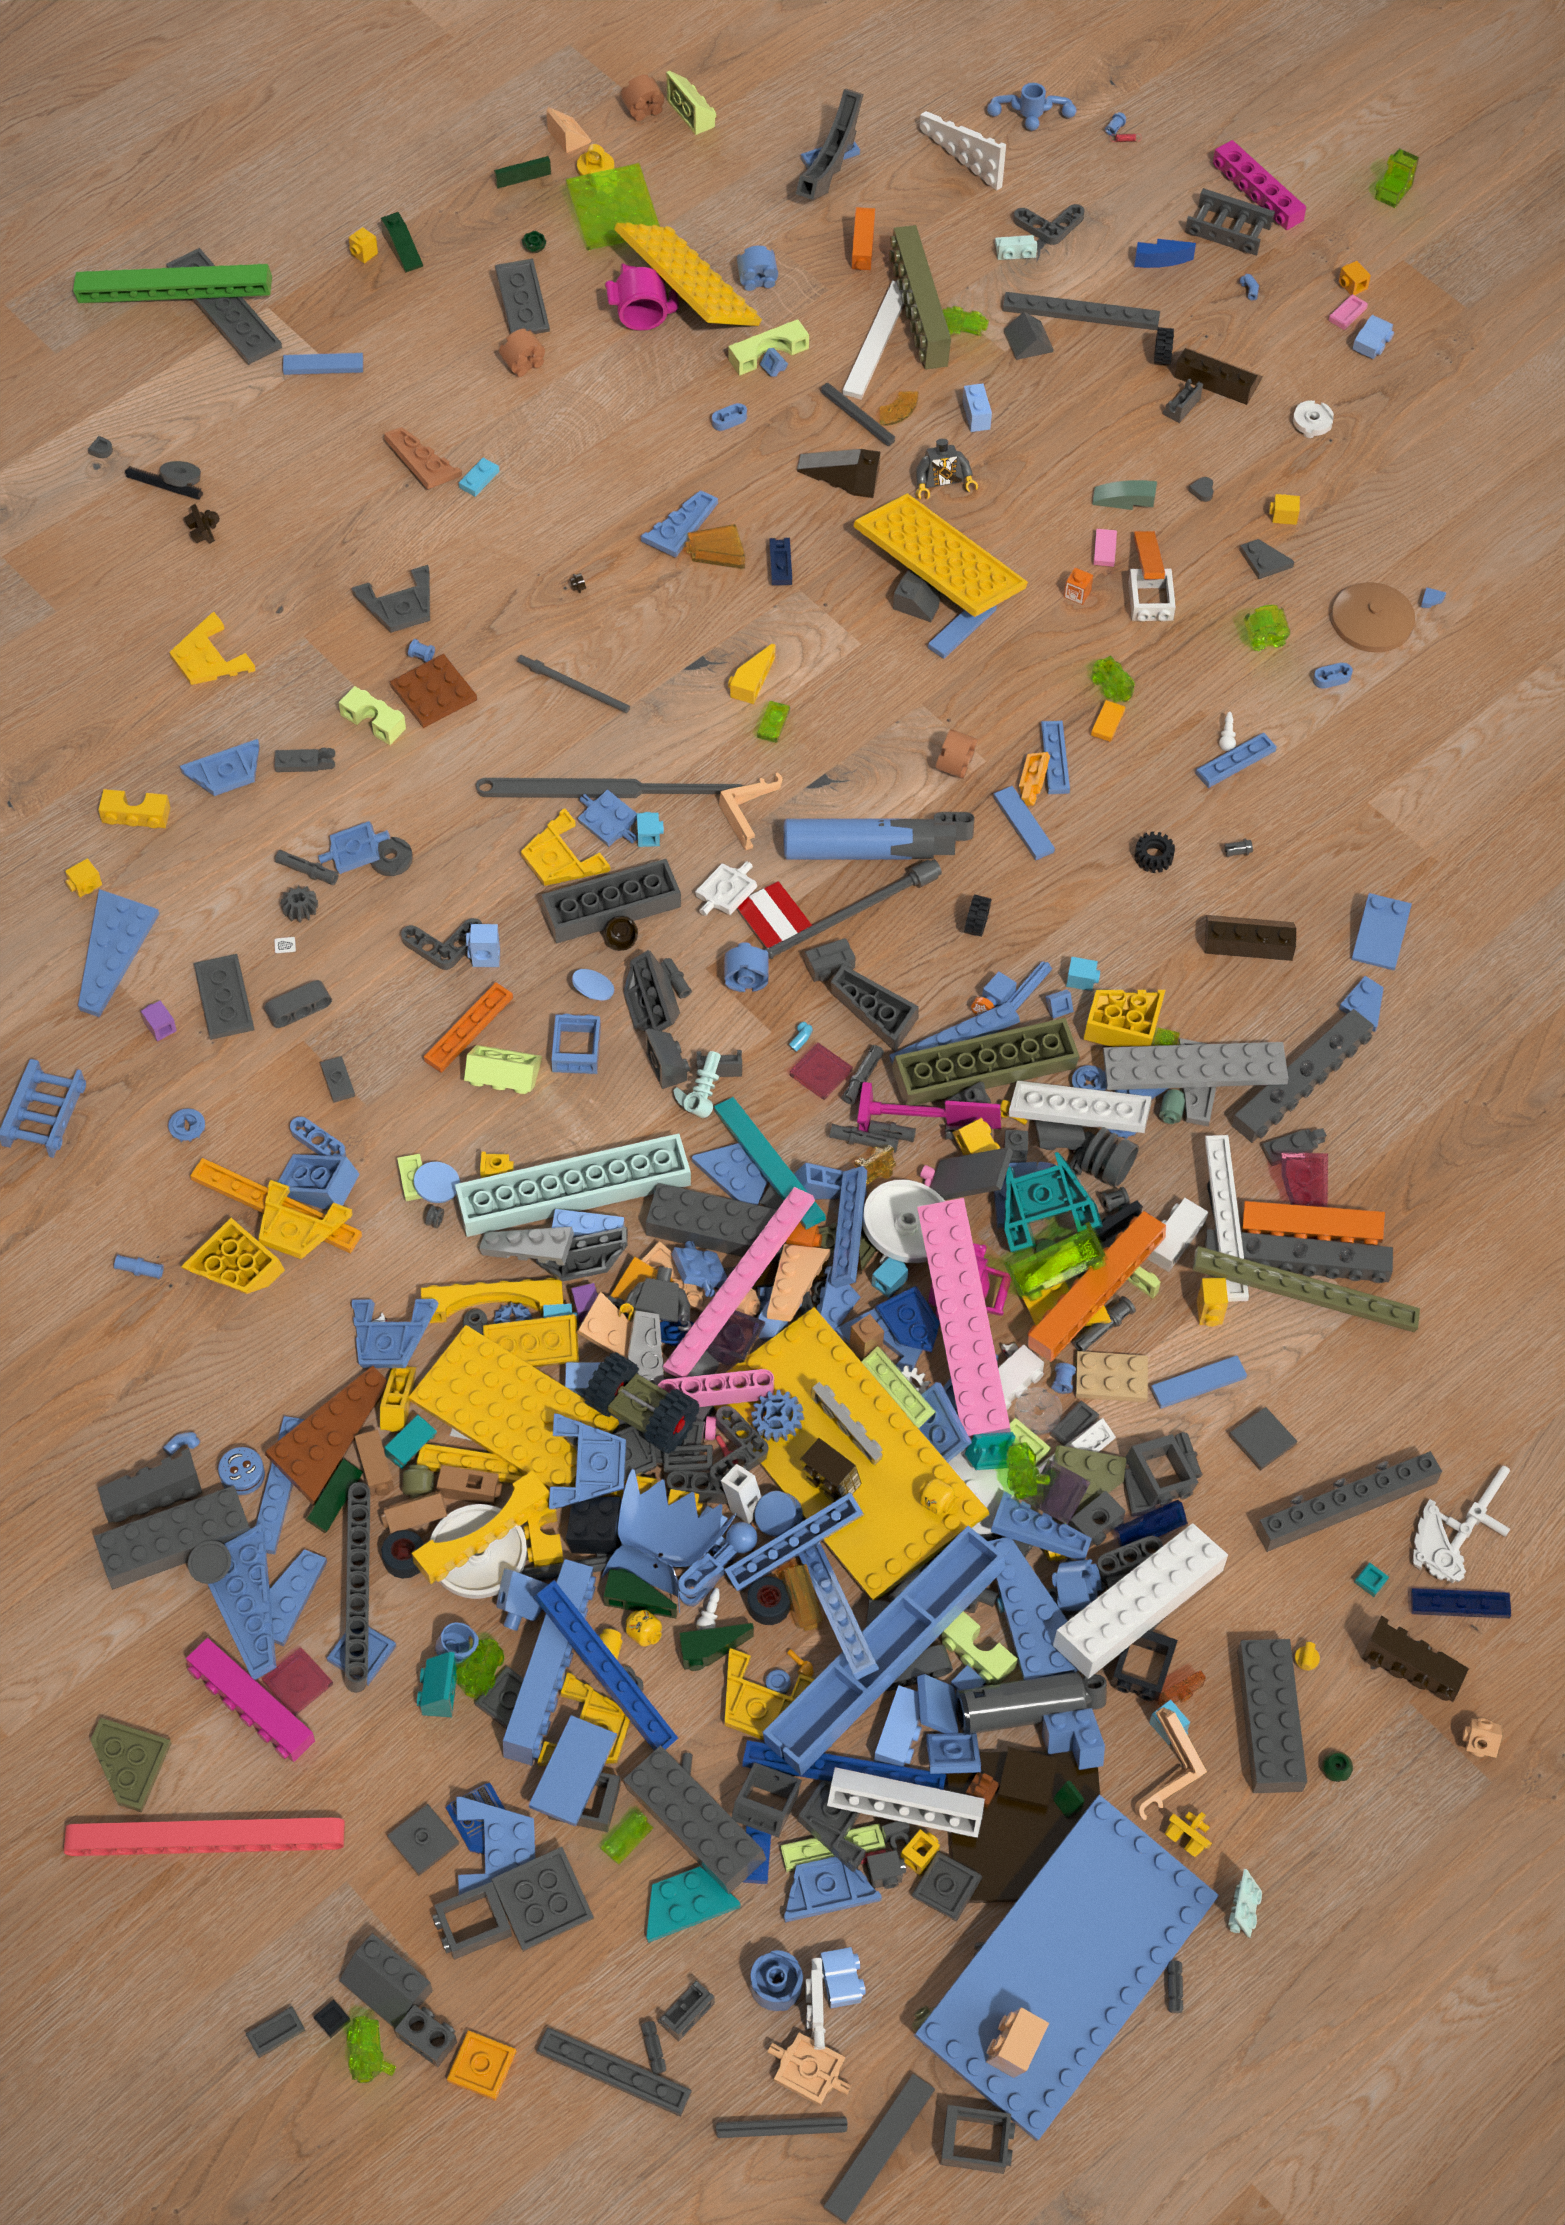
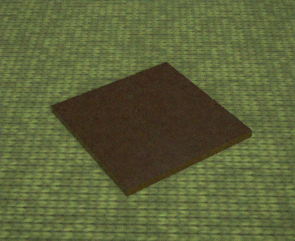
(1014, 1835)

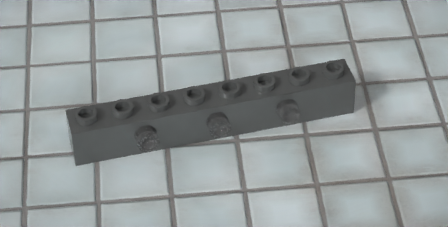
(1303, 1075)
(1315, 1256)
(1348, 1500)

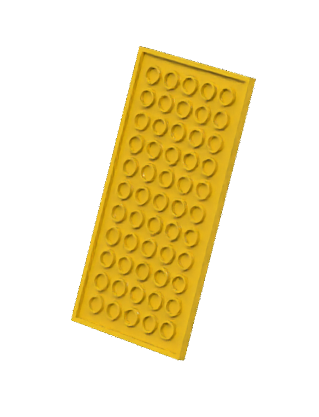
(895, 1530)

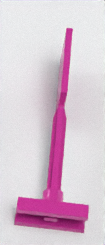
(955, 1112)

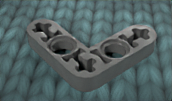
(1050, 232)
(446, 949)
(744, 1445)

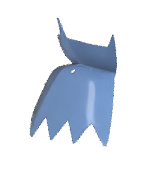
(653, 1527)

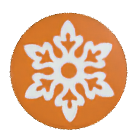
(981, 1005)

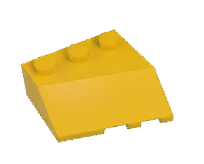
(1124, 1018)
(235, 1260)

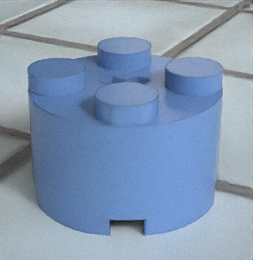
(757, 268)
(746, 968)
(1076, 1584)
(784, 1993)

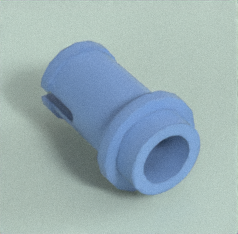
(1118, 120)

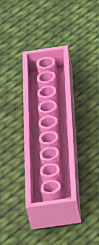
(963, 1318)

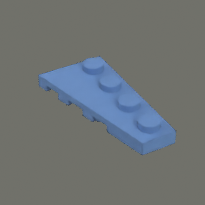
(673, 532)
(1027, 1526)

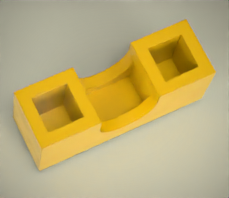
(150, 813)
(544, 1548)

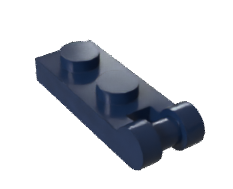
(780, 561)

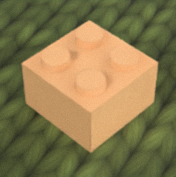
(1017, 2042)

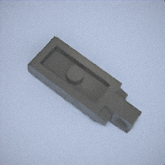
(1297, 1142)

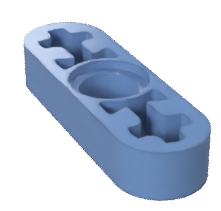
(314, 1131)

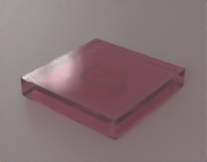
(821, 1071)
(297, 1681)

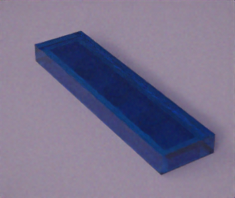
(1460, 1603)

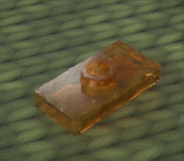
(1183, 1690)

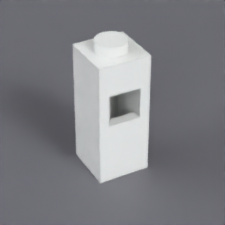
(741, 1492)

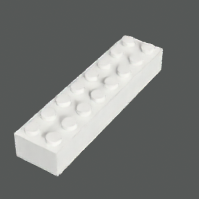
(1140, 1600)

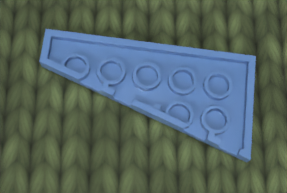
(115, 939)
(246, 1601)
(1030, 1615)

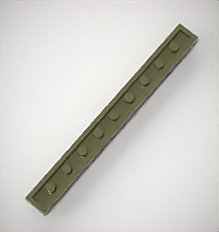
(1306, 1289)

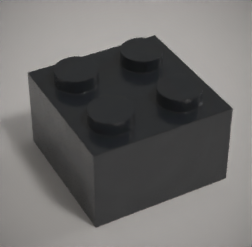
(594, 1526)

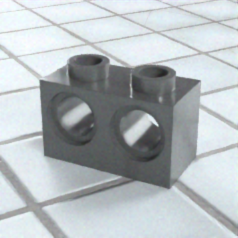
(421, 2040)

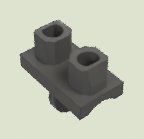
(972, 1094)

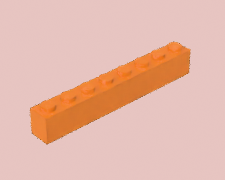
(1096, 1287)

